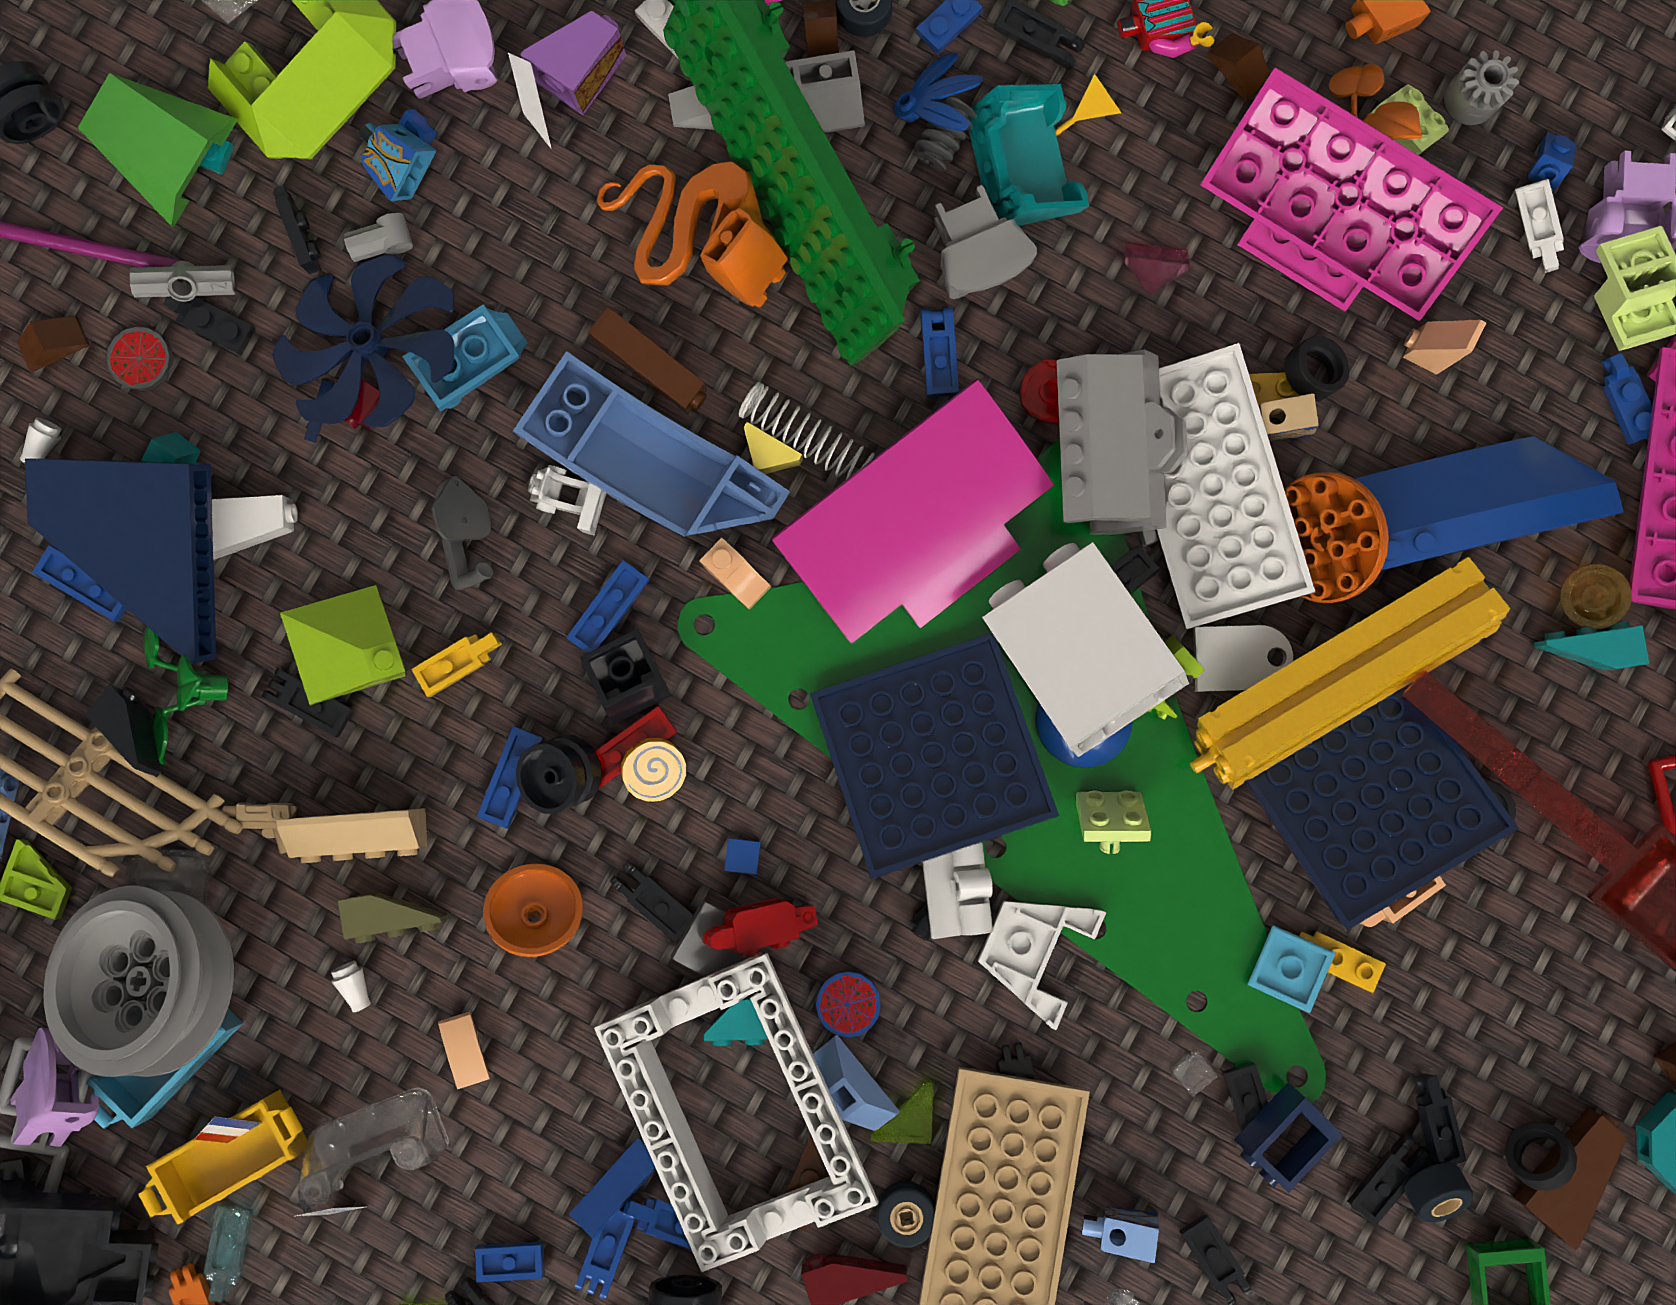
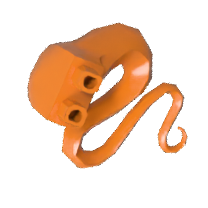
(739, 247)

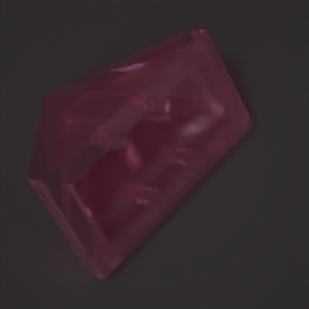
(1155, 264)

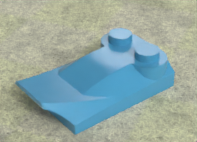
(482, 348)

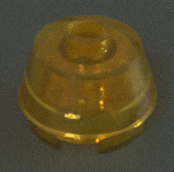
(1596, 596)

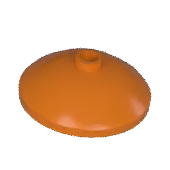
(528, 893)

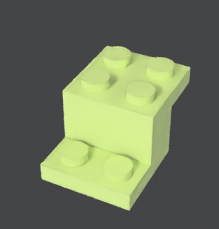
(1638, 287)

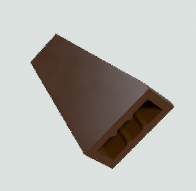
(647, 361)
(1572, 1207)

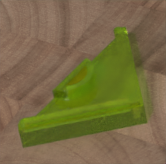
(913, 1121)

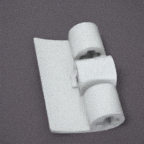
(958, 893)

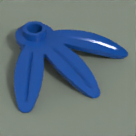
(922, 99)

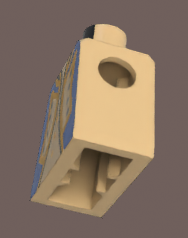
(1296, 415)

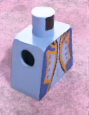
(1137, 1237)

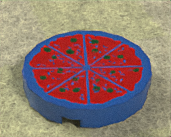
(848, 1003)

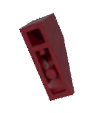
(845, 1278)

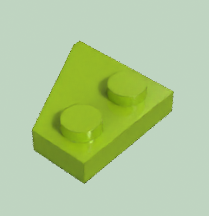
(33, 882)

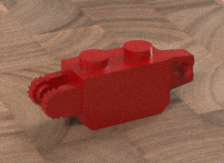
(760, 925)

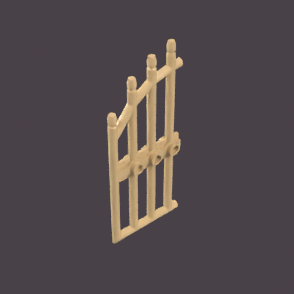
(83, 769)

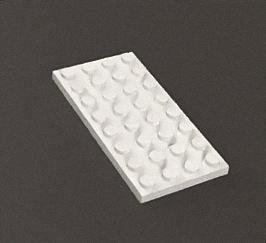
(1226, 507)

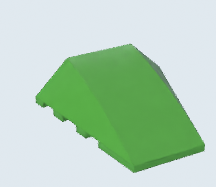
(153, 139)

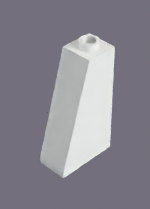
(250, 521)

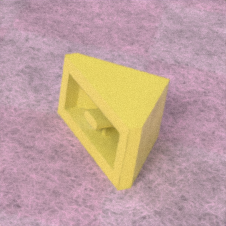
(768, 452)

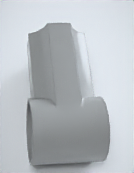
(386, 236)

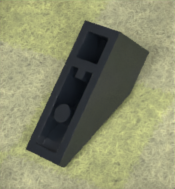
(127, 727)

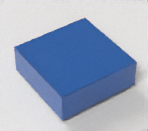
(742, 856)

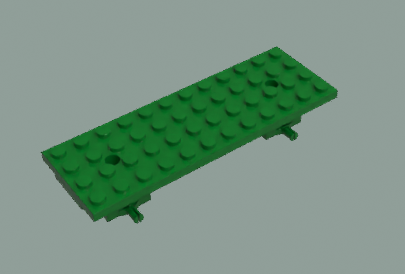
(846, 262)

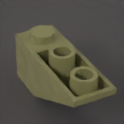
(381, 913)

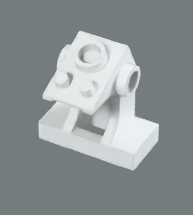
(546, 489)

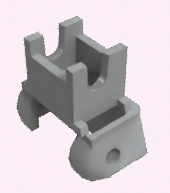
(980, 247)

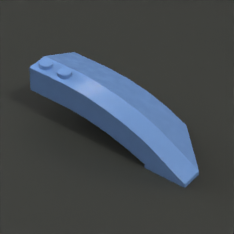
(644, 455)

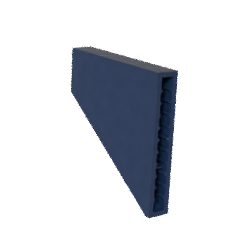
(138, 535)

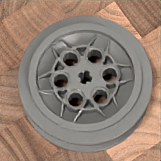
(138, 982)

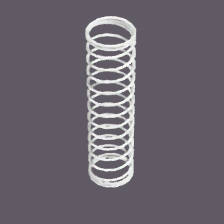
(750, 406)

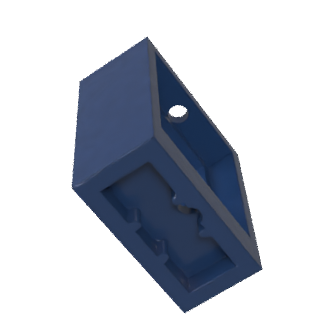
(1272, 1122)

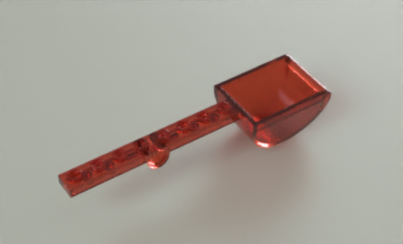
(1639, 878)

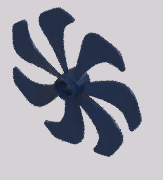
(365, 344)

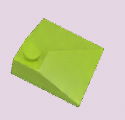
(343, 644)

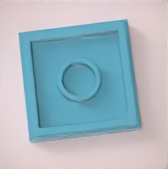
(1291, 968)

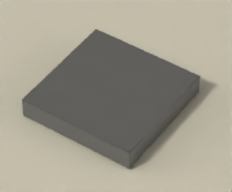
(692, 951)

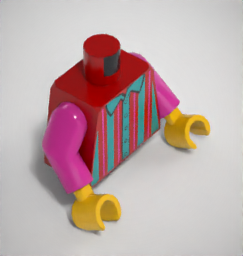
(1164, 27)

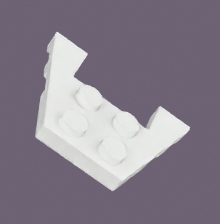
(1023, 944)

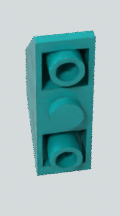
(738, 1023)
(1658, 1140)

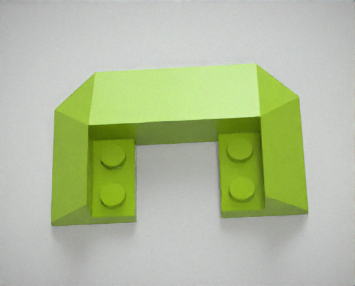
(318, 88)

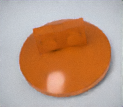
(1339, 534)

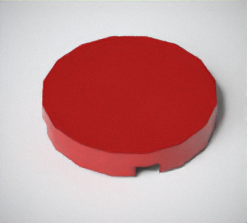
(1040, 392)

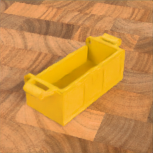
(210, 1171)

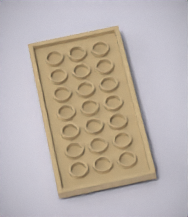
(1004, 1191)

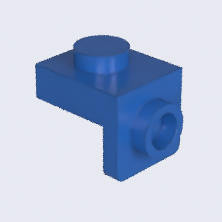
(1553, 160)

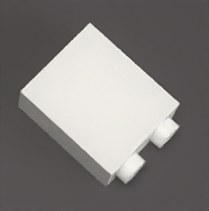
(1084, 647)

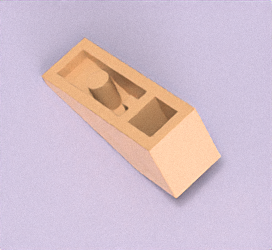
(1442, 343)

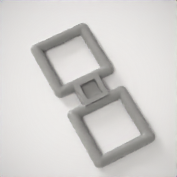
(40, 1144)

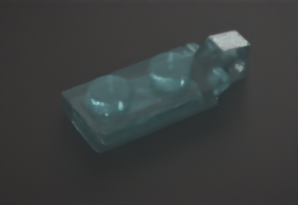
(226, 1249)

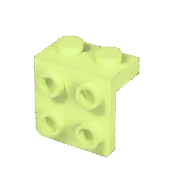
(1431, 122)

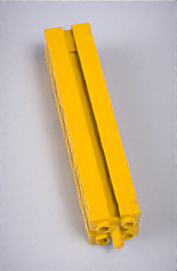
(1348, 674)

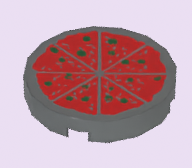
(139, 358)

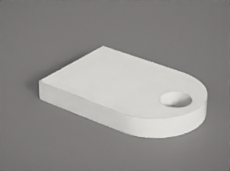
(1236, 656)

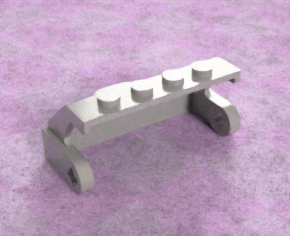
(1116, 442)

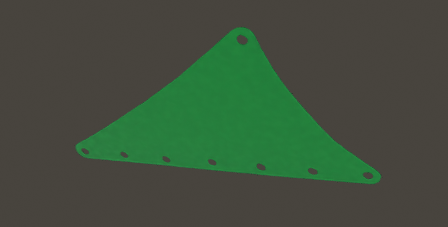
(1171, 903)

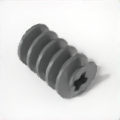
(937, 140)

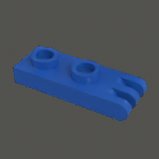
(605, 1254)

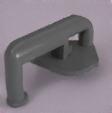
(460, 517)

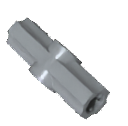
(164, 283)

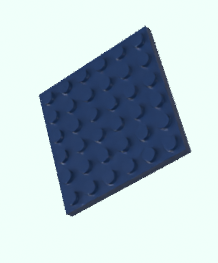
(933, 755)
(1380, 808)

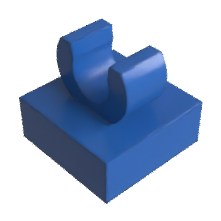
(418, 125)

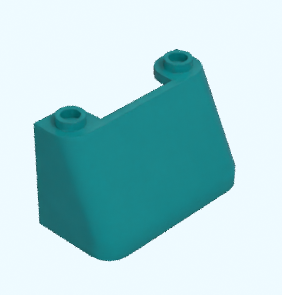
(1021, 154)

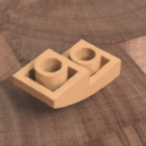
(463, 1050)

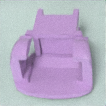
(448, 48)
(1632, 203)
(49, 1099)

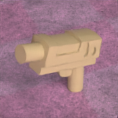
(262, 817)

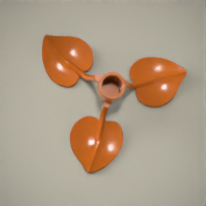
(1393, 119)

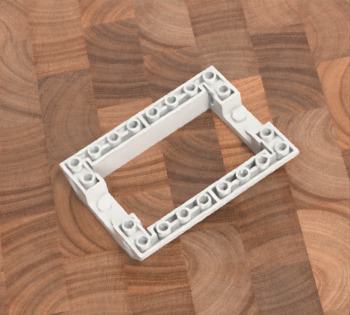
(676, 1156)

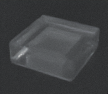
(1194, 1072)

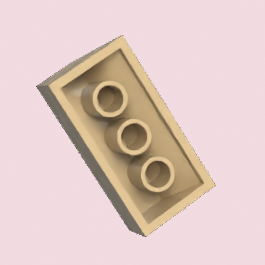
(354, 833)

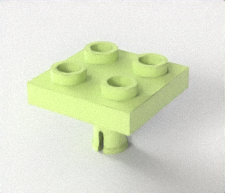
(1112, 818)

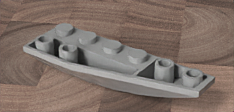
(826, 81)

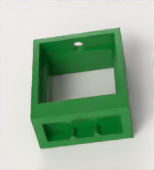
(1507, 1253)

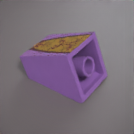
(577, 59)

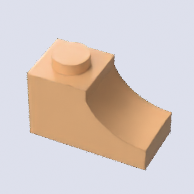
(735, 573)

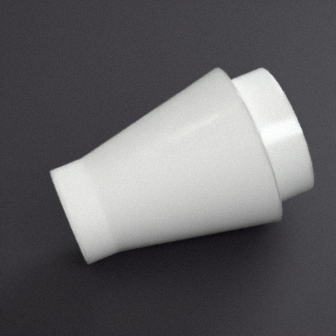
(40, 439)
(351, 985)

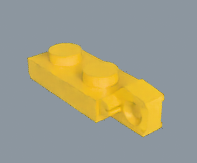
(455, 662)

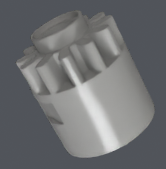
(1480, 88)

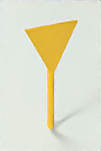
(1094, 104)

